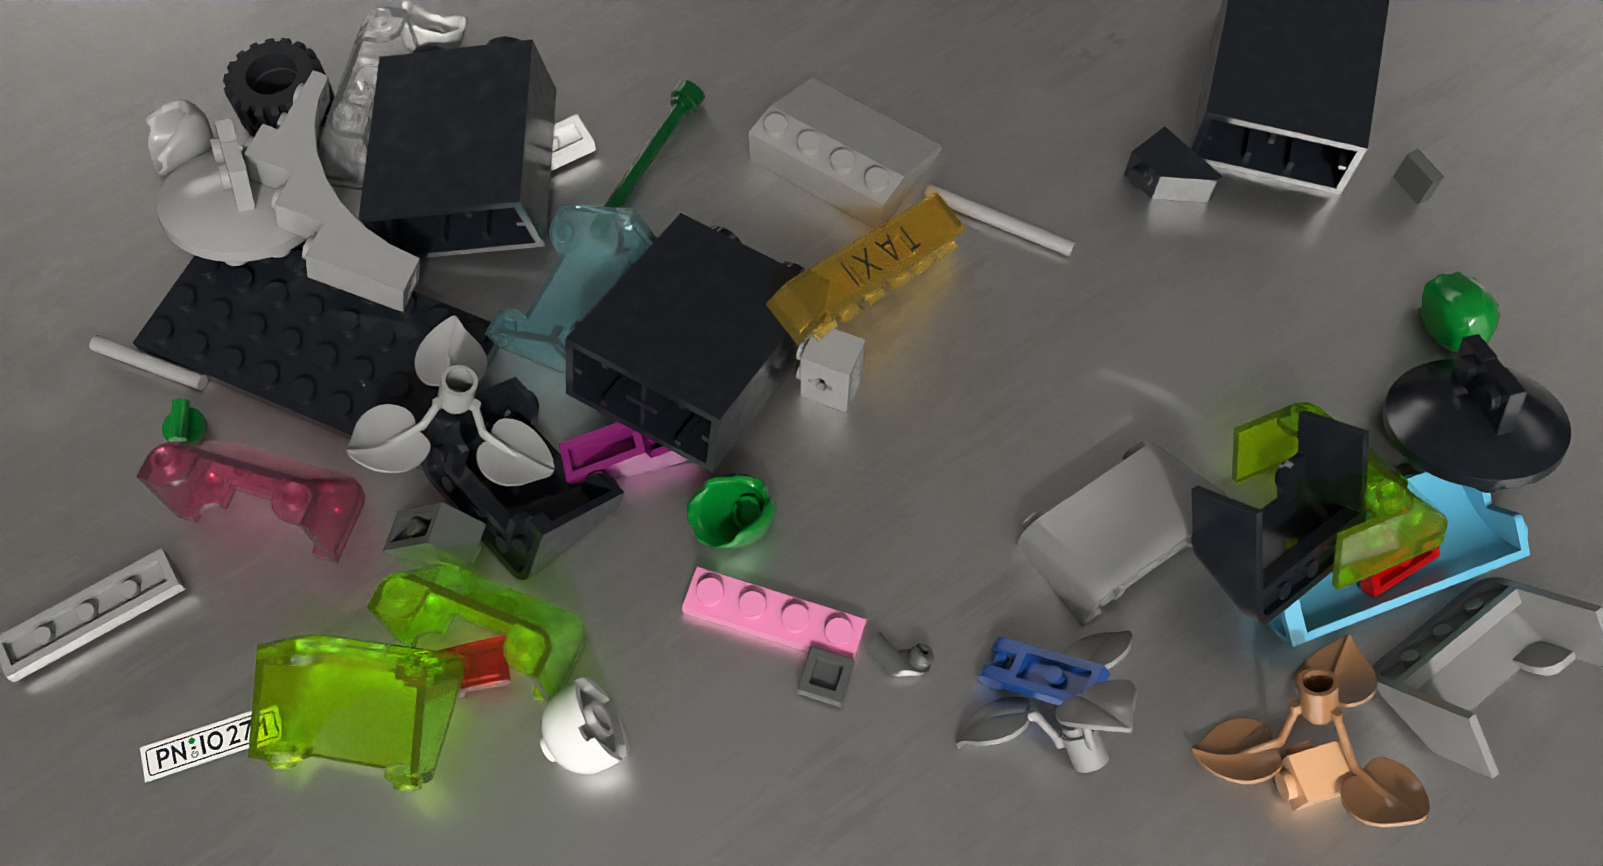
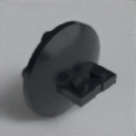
(1476, 421)

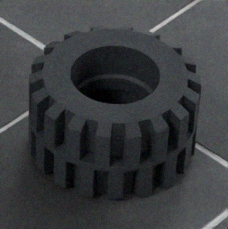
(262, 73)

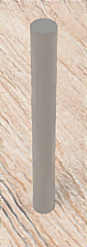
(1003, 221)

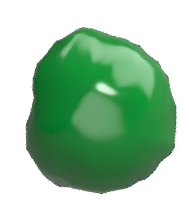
(1458, 308)
(731, 511)

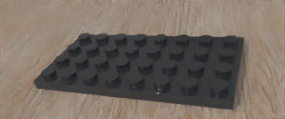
(299, 340)

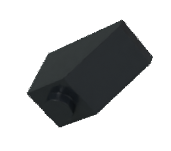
(1171, 170)

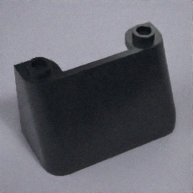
(525, 522)

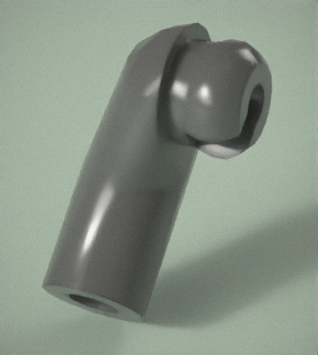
(903, 661)

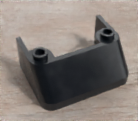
(1290, 544)

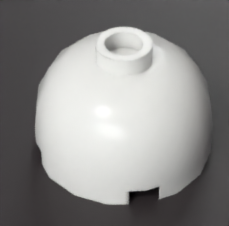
(580, 731)

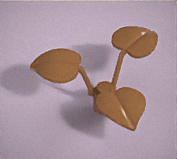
(1332, 677)

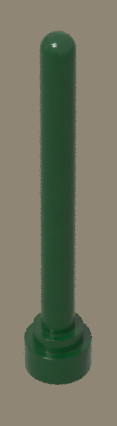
(685, 100)

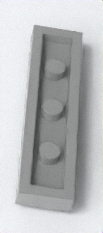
(88, 614)

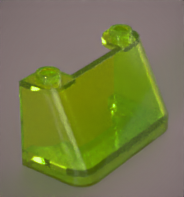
(539, 636)
(354, 704)

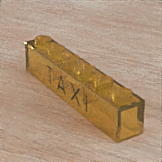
(865, 269)

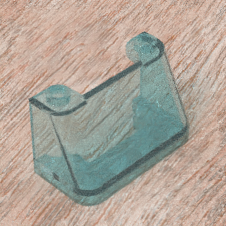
(594, 252)

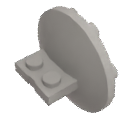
(220, 212)

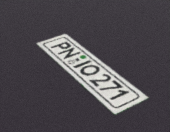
(196, 747)

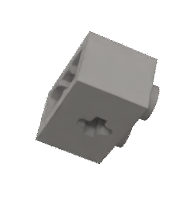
(831, 369)

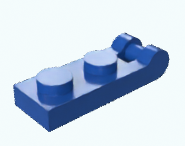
(1039, 672)

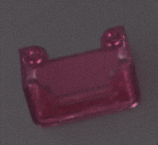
(208, 473)

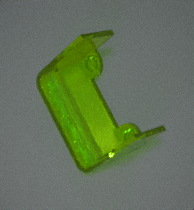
(1402, 517)

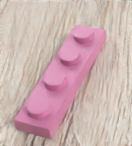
(772, 614)

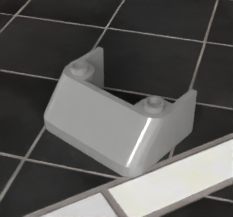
(1475, 649)

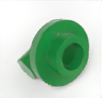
(184, 422)

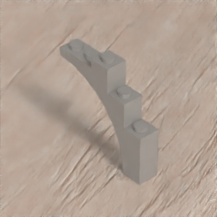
(338, 244)

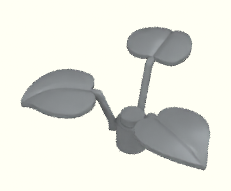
(456, 362)
(1101, 707)

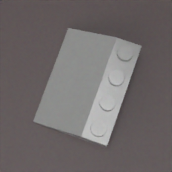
(841, 151)

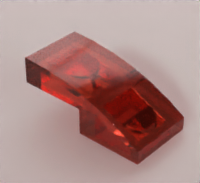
(483, 665)

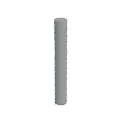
(148, 362)

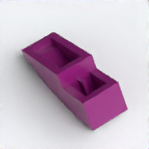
(615, 452)

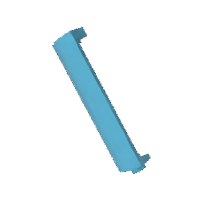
(1475, 542)

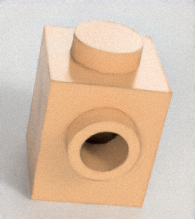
(1312, 773)

